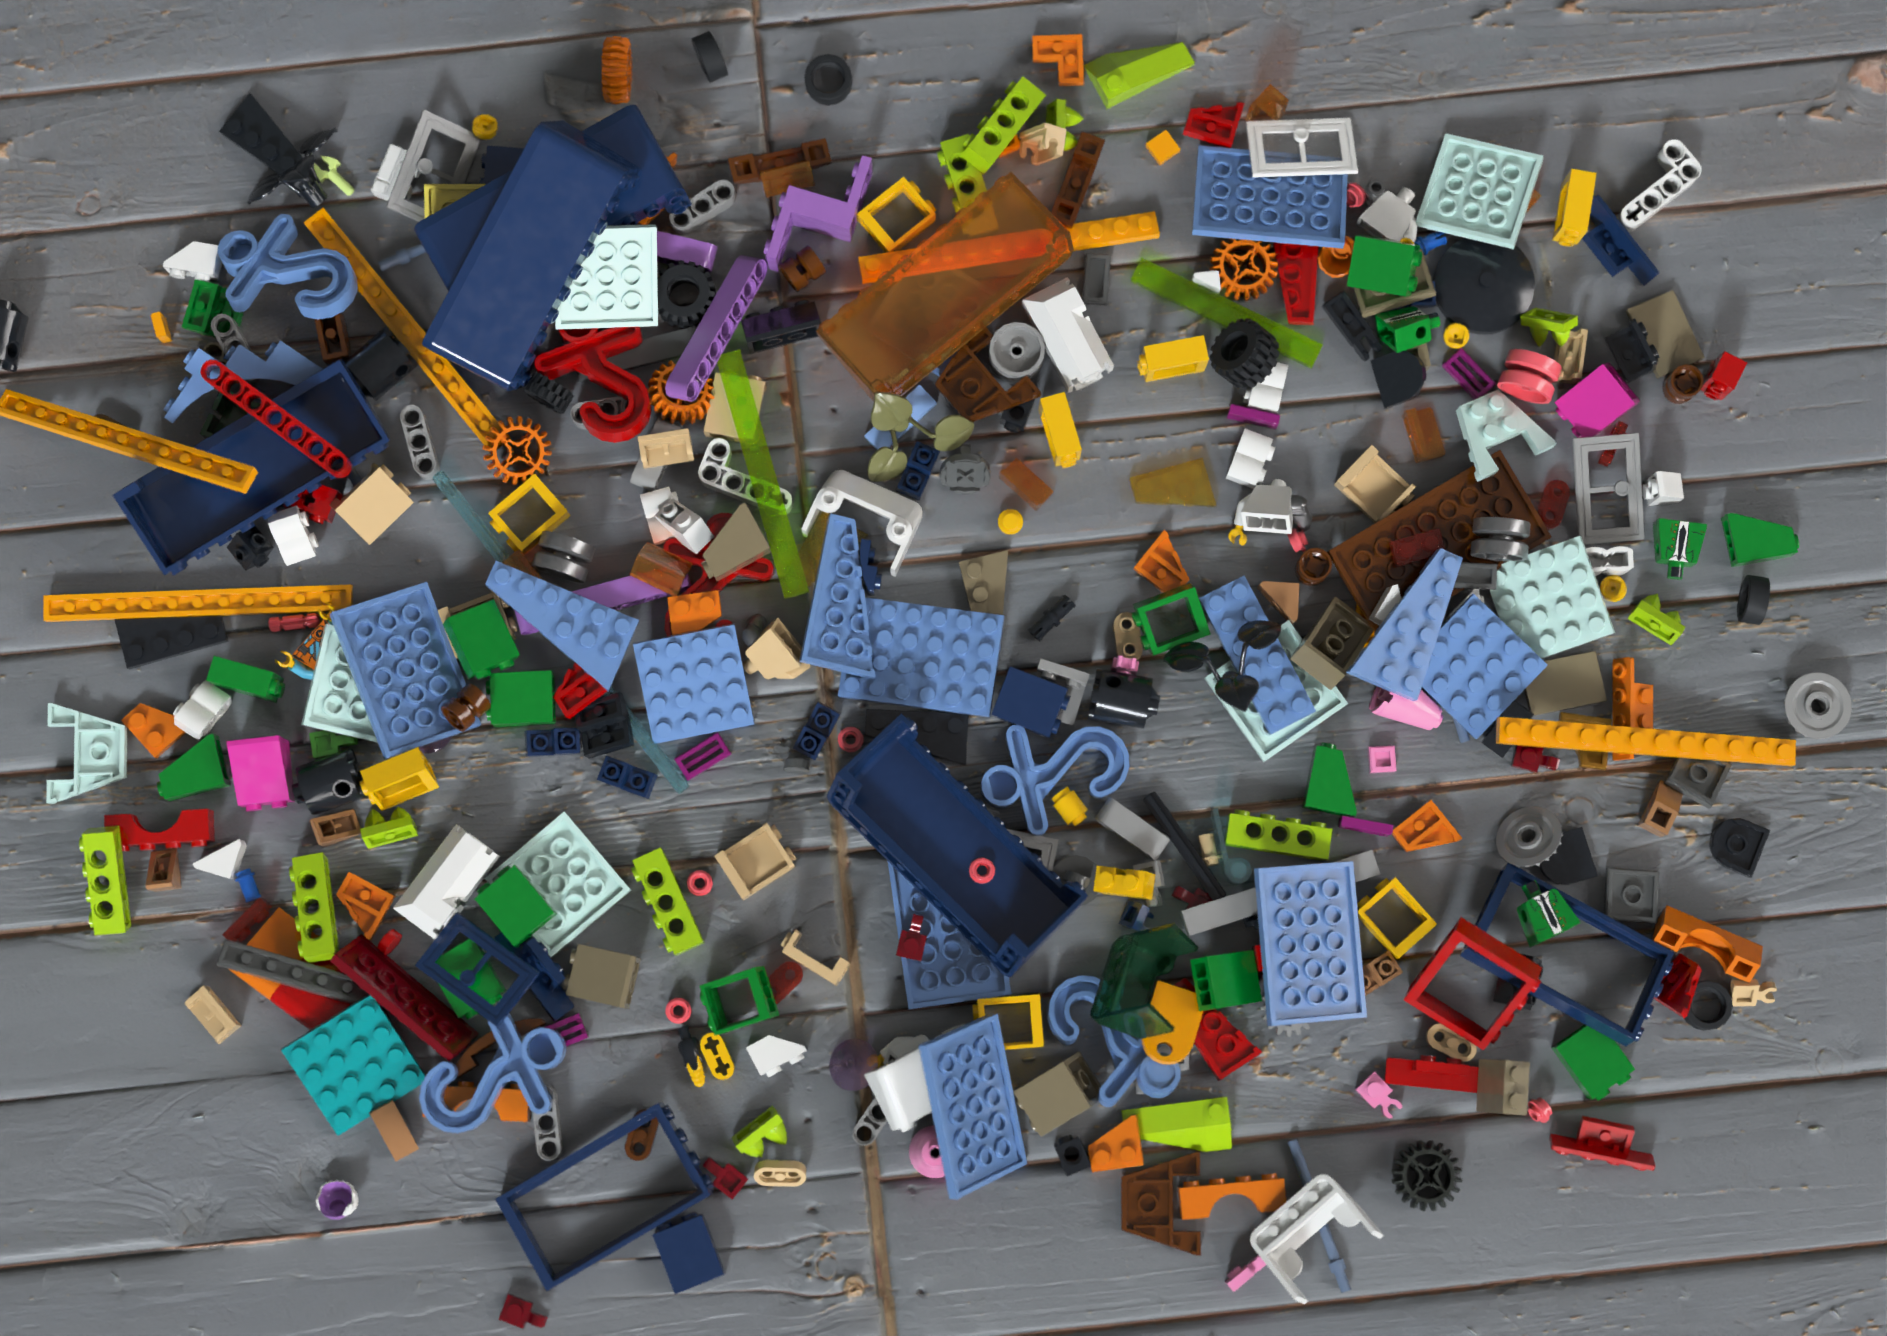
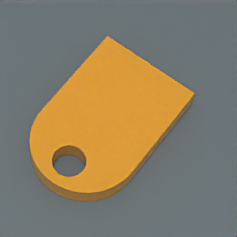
(1182, 1011)

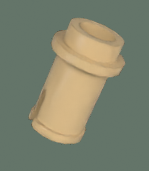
(1208, 849)

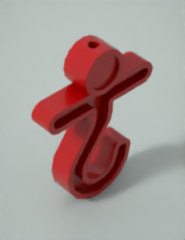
(587, 353)
(760, 569)

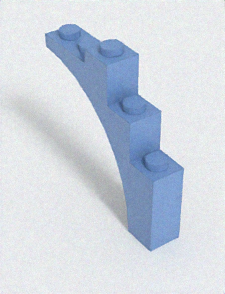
(282, 365)

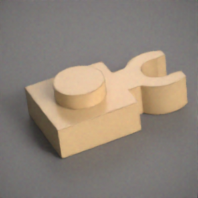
(1748, 993)

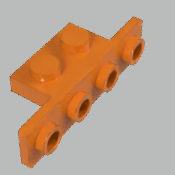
(1630, 701)

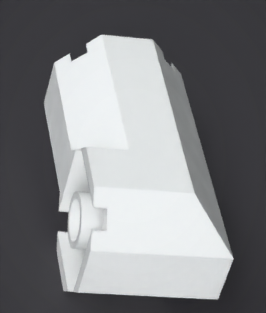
(1068, 335)
(446, 881)

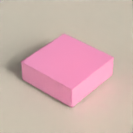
(1382, 759)

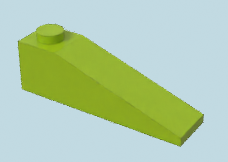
(1133, 71)
(1190, 1124)

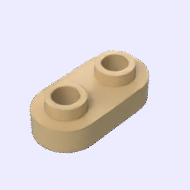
(1127, 637)
(1450, 1043)
(780, 1173)

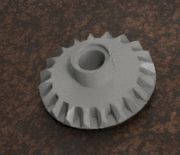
(1833, 702)
(1520, 828)

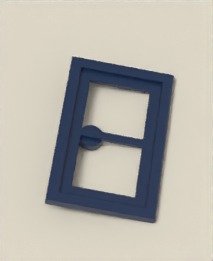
(460, 989)

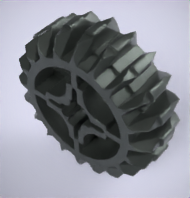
(1410, 1192)

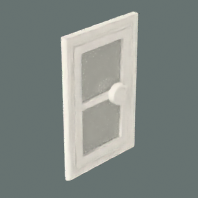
(1301, 147)

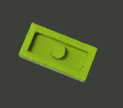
(1063, 116)
(1542, 321)
(1649, 617)
(379, 833)
(767, 1124)

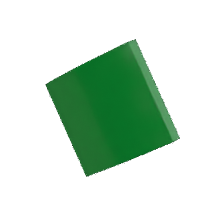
(204, 304)

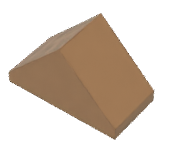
(1283, 597)
(335, 827)
(163, 871)

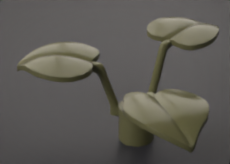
(894, 414)

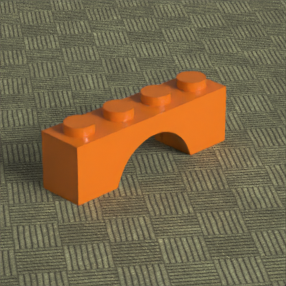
(1736, 954)
(509, 1105)
(1197, 1200)

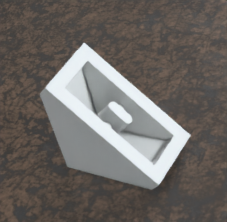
(1386, 603)
(224, 861)

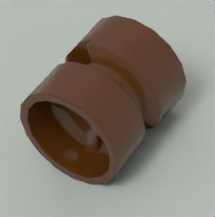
(809, 263)
(1682, 384)
(1313, 566)
(469, 704)

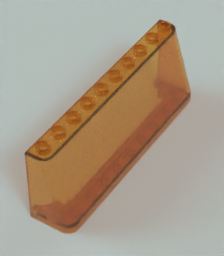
(947, 289)

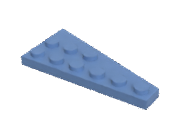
(838, 616)
(576, 625)
(1406, 638)

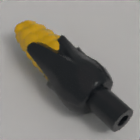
(691, 1054)

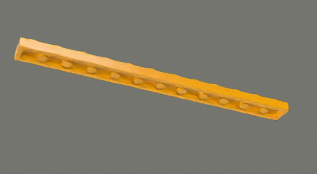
(1083, 236)
(406, 328)
(127, 441)
(196, 603)
(1645, 741)

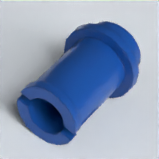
(1429, 242)
(248, 885)

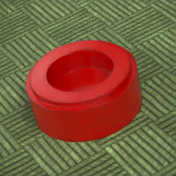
(389, 941)

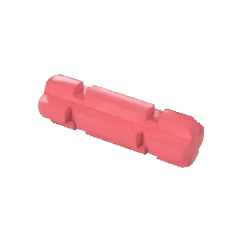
(293, 622)

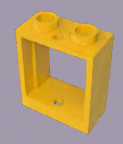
(911, 190)
(1574, 207)
(1173, 358)
(1060, 430)
(550, 525)
(398, 779)
(1410, 939)
(1035, 1017)

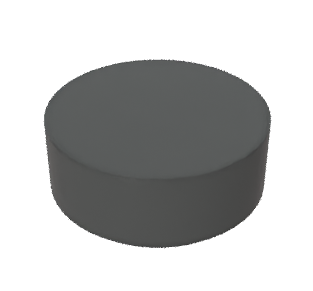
(796, 765)

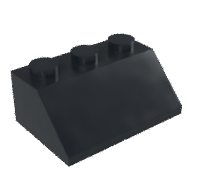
(781, 326)

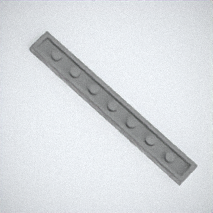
(1245, 904)

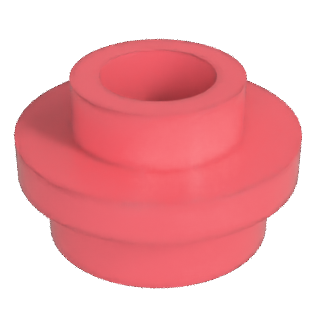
(1355, 195)
(1298, 540)
(850, 747)
(692, 879)
(982, 879)
(670, 1010)
(1539, 1110)

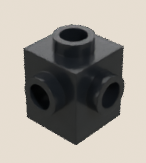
(250, 548)

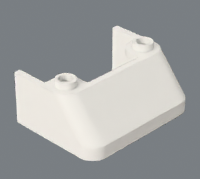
(903, 513)
(1299, 1220)

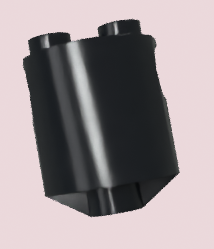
(12, 334)
(380, 364)
(1123, 699)
(328, 782)

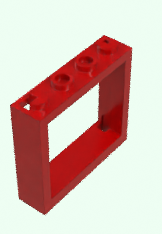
(1491, 949)

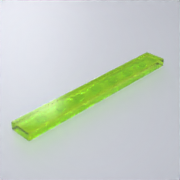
(1221, 309)

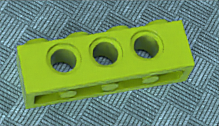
(1027, 99)
(949, 154)
(109, 841)
(1316, 850)
(690, 935)
(326, 944)

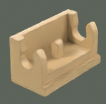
(1045, 142)
(1571, 357)
(666, 448)
(212, 1014)

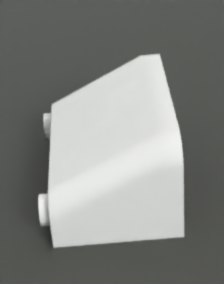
(902, 1089)

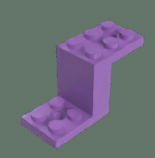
(818, 213)

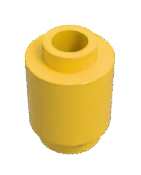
(1070, 806)

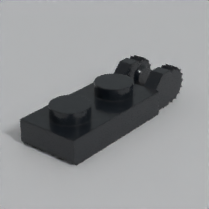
(1351, 324)

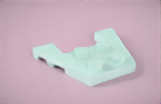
(1495, 420)
(98, 753)

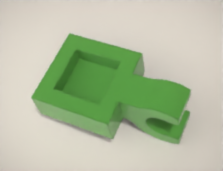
(328, 743)

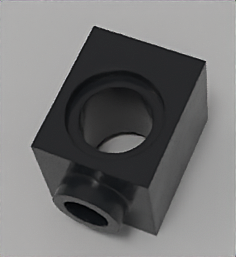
(1015, 425)
(1080, 1163)

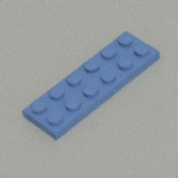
(1280, 693)

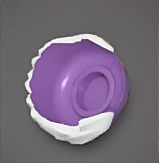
(337, 1199)

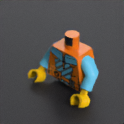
(307, 652)

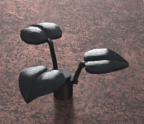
(299, 172)
(1232, 687)

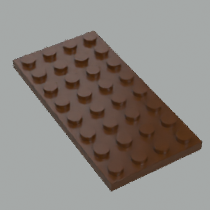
(1367, 560)

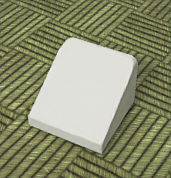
(1208, 280)

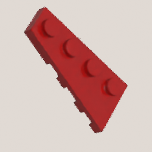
(1298, 280)
(1220, 1042)

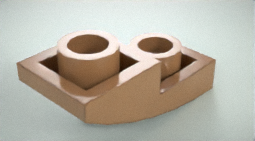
(1380, 971)
(394, 1130)

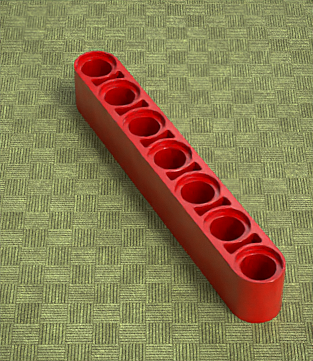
(268, 409)

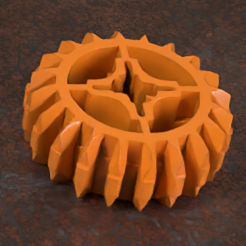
(616, 70)
(1251, 272)
(678, 408)
(524, 441)

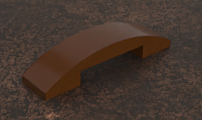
(748, 167)
(1077, 179)
(469, 1062)

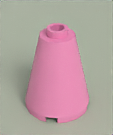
(1420, 713)
(920, 1153)

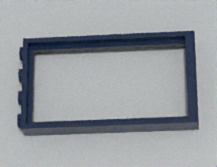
(1651, 989)
(526, 1238)

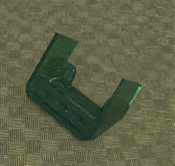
(1130, 976)

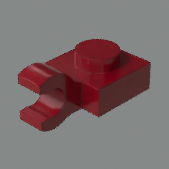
(1530, 759)
(1197, 898)
(912, 943)
(727, 1179)
(518, 1312)

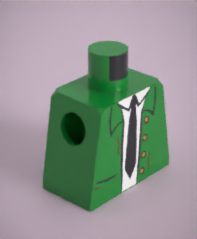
(1405, 327)
(1677, 544)
(1544, 914)

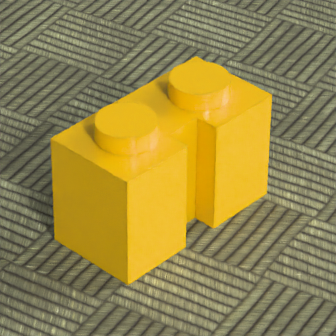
(1124, 883)

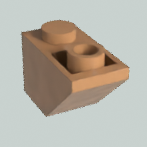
(1661, 810)

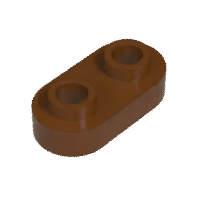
(644, 1135)

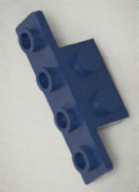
(1615, 245)
(547, 985)

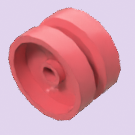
(1529, 376)

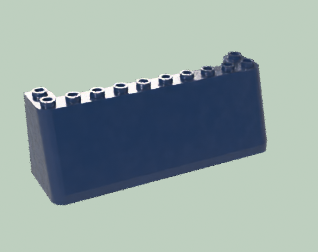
(453, 230)
(529, 254)
(188, 515)
(932, 835)

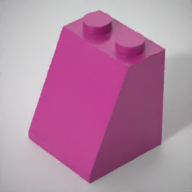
(1596, 401)
(261, 772)

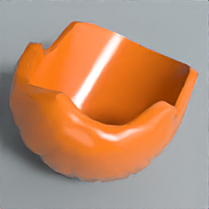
(1336, 260)

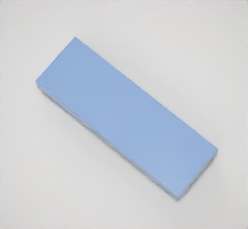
(921, 405)

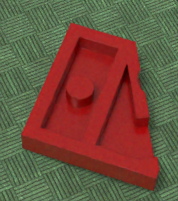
(1214, 124)
(577, 691)
(1680, 985)

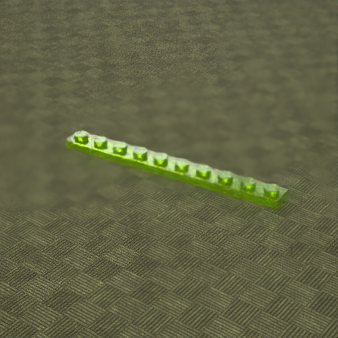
(762, 474)

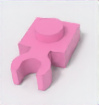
(1125, 665)
(1376, 1093)
(1239, 1275)

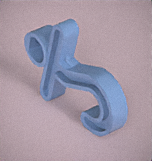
(266, 262)
(1033, 781)
(1126, 1052)
(513, 1061)

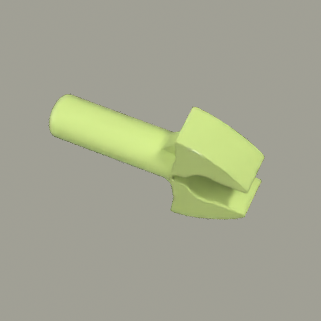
(333, 175)

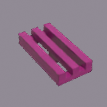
(1461, 381)
(1253, 416)
(709, 764)
(1365, 826)
(580, 1026)

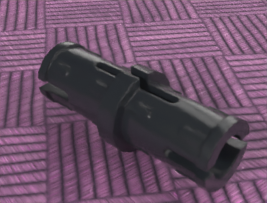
(1051, 618)

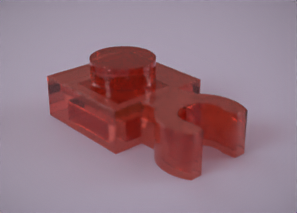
(1607, 455)

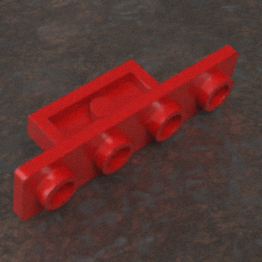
(1432, 1074)
(1604, 1142)

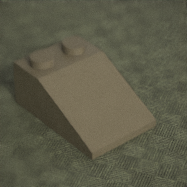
(1332, 643)

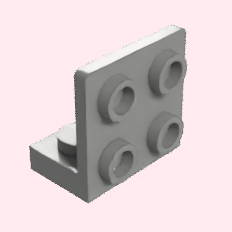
(1069, 678)

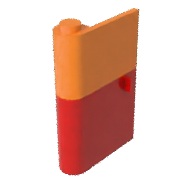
(281, 937)

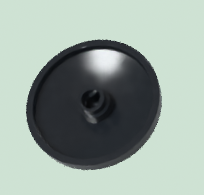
(1483, 285)

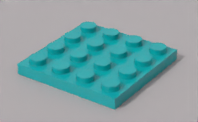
(354, 1063)

